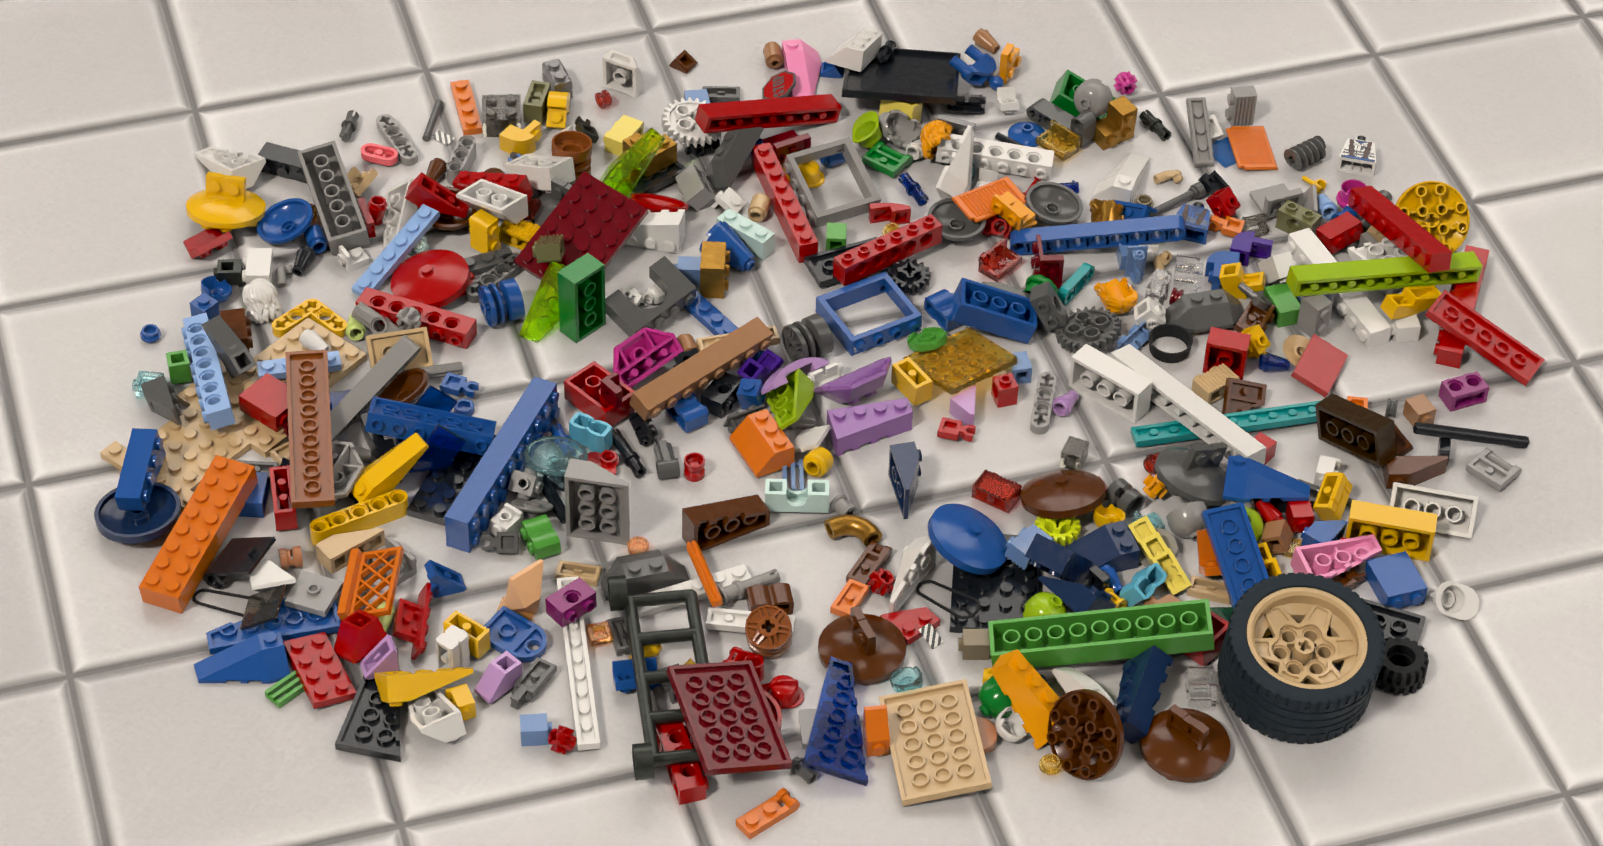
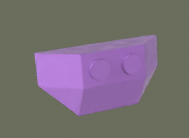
(856, 383)

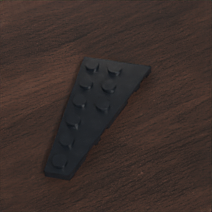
(371, 725)

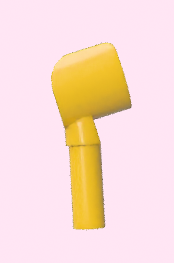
(1319, 183)

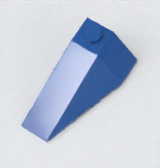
(253, 659)

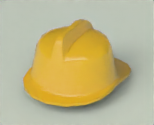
(811, 174)

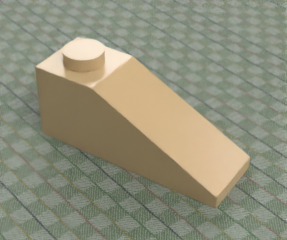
(336, 549)

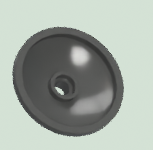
(1054, 203)
(955, 223)

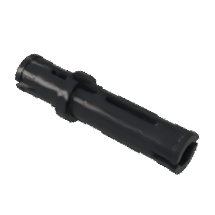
(631, 458)

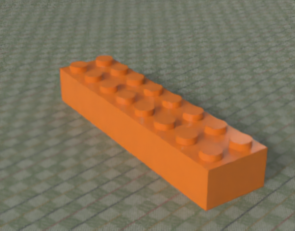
(198, 534)

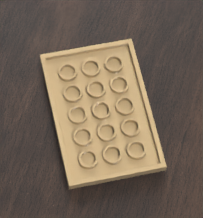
(935, 742)

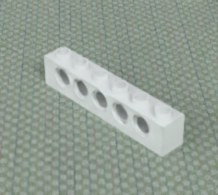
(1002, 157)

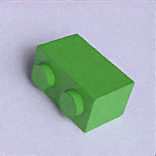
(1286, 304)

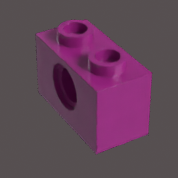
(571, 602)

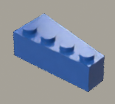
(139, 469)

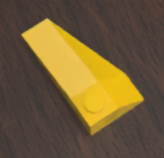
(405, 686)

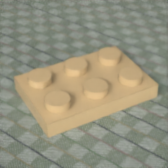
(381, 343)

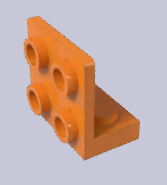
(1206, 558)

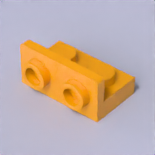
(1012, 210)

